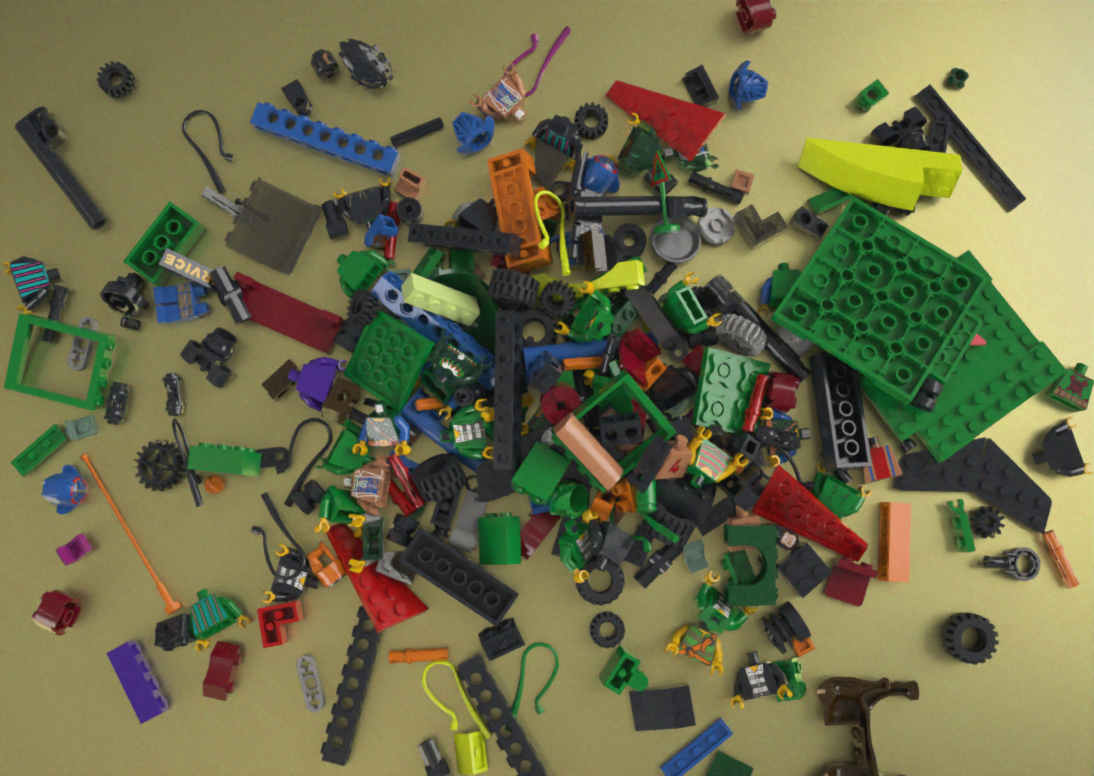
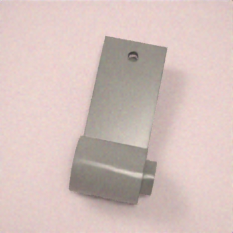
(466, 527)

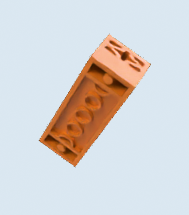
(515, 208)

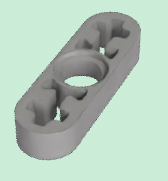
(75, 347)
(320, 695)

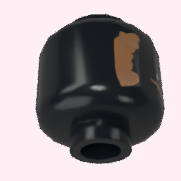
(324, 64)

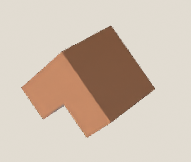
(410, 184)

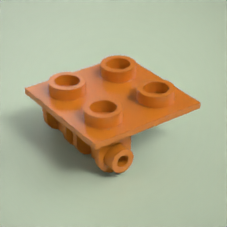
(547, 206)

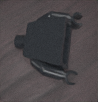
(672, 387)

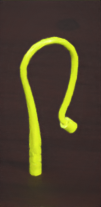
(545, 242)
(454, 724)

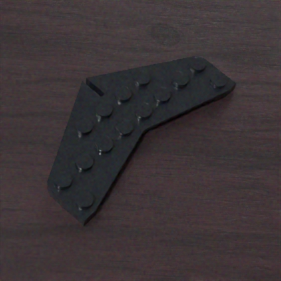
(988, 475)
(497, 483)

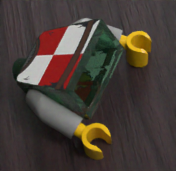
(372, 540)

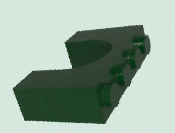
(762, 589)

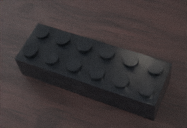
(840, 414)
(458, 576)

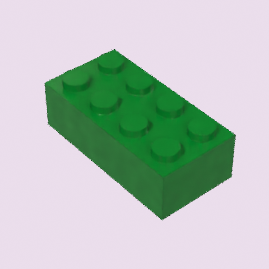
(170, 230)

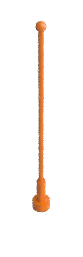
(171, 606)

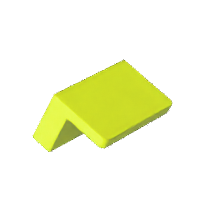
(470, 752)

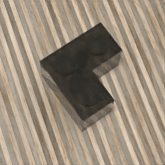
(758, 231)

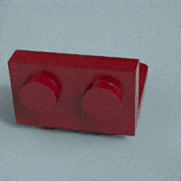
(849, 580)

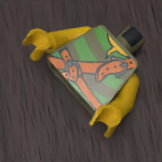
(699, 644)

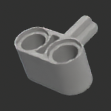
(795, 343)

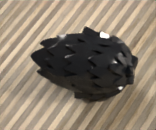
(366, 63)

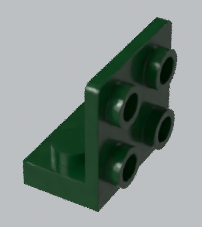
(728, 766)

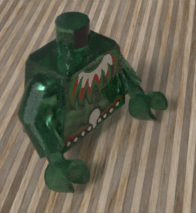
(453, 367)

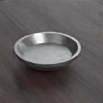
(677, 246)

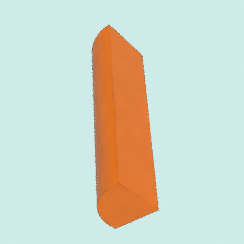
(894, 542)

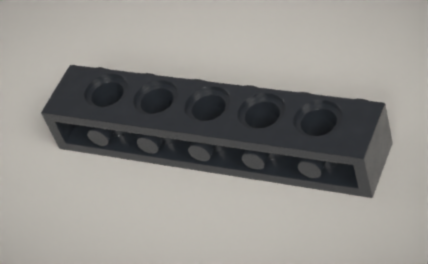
(464, 239)

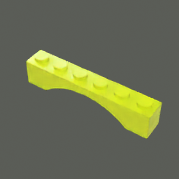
(623, 275)

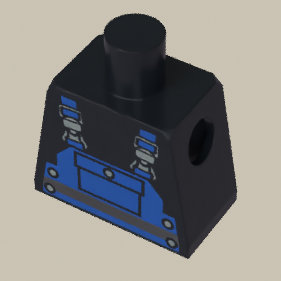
(542, 373)

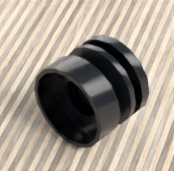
(786, 626)

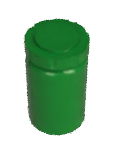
(646, 501)

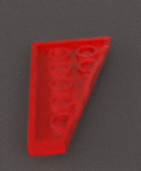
(676, 121)
(798, 510)
(383, 598)

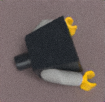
(477, 216)

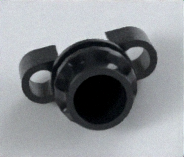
(904, 134)
(210, 354)

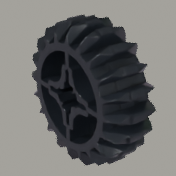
(158, 472)

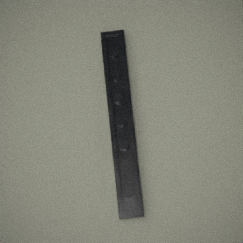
(971, 149)

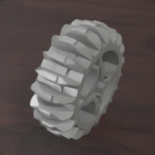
(741, 335)

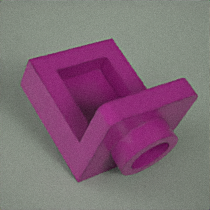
(74, 550)

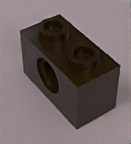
(341, 391)

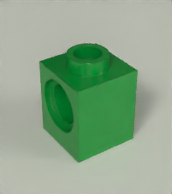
(877, 90)

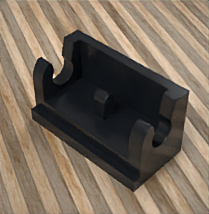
(700, 87)

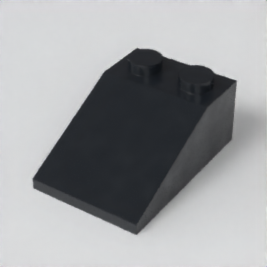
(662, 707)

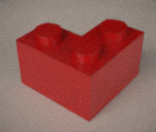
(273, 621)

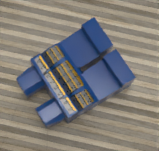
(180, 303)

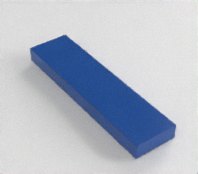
(697, 749)

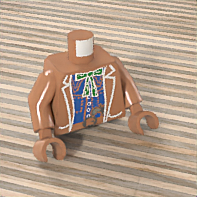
(504, 97)
(371, 485)

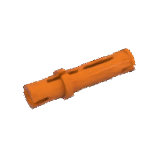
(1060, 558)
(408, 655)

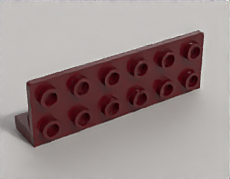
(289, 315)

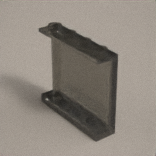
(273, 227)

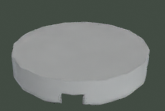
(716, 226)

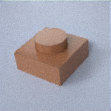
(742, 181)

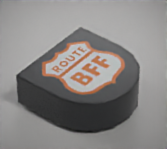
(789, 540)

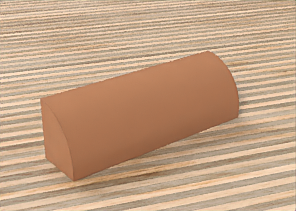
(588, 451)

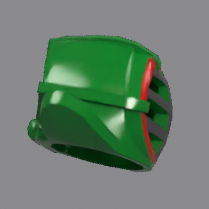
(569, 499)

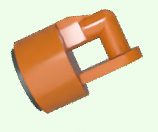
(331, 573)

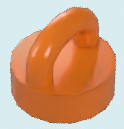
(214, 484)

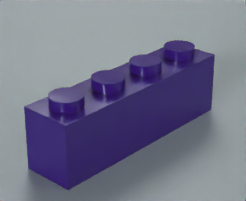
(138, 681)

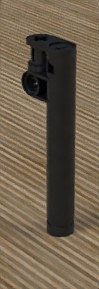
(37, 134)
(677, 206)
(731, 302)

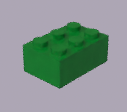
(224, 459)

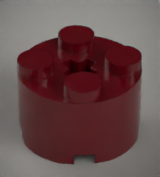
(755, 15)
(559, 392)
(781, 392)
(57, 612)

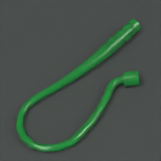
(658, 527)
(516, 704)

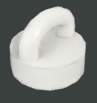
(546, 438)

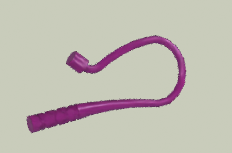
(534, 38)

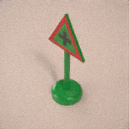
(659, 176)

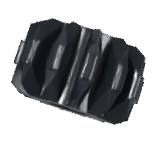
(981, 517)

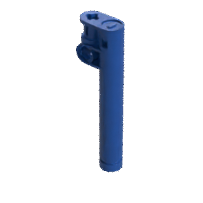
(568, 350)
(430, 425)

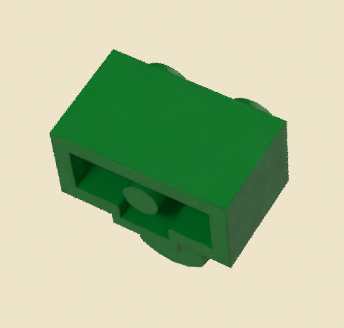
(623, 671)

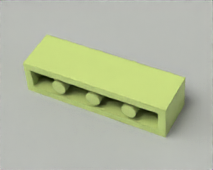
(440, 299)

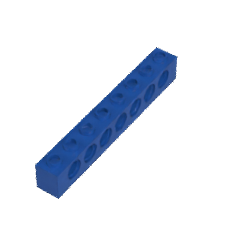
(265, 112)
(429, 328)

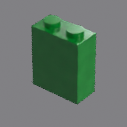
(540, 474)
(499, 539)

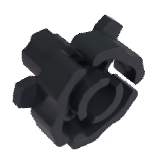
(124, 295)

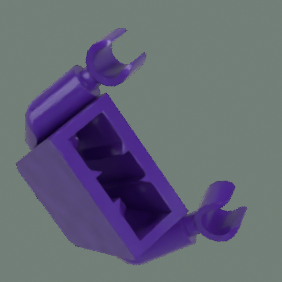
(316, 380)

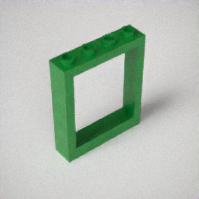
(20, 351)
(631, 460)

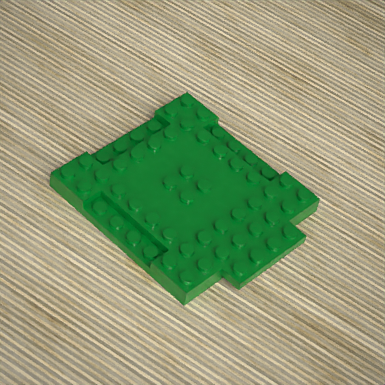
(884, 302)
(983, 385)

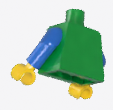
(777, 286)

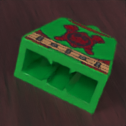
(1072, 388)

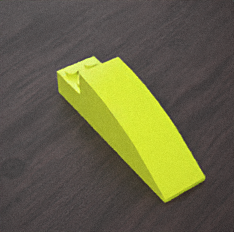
(881, 172)

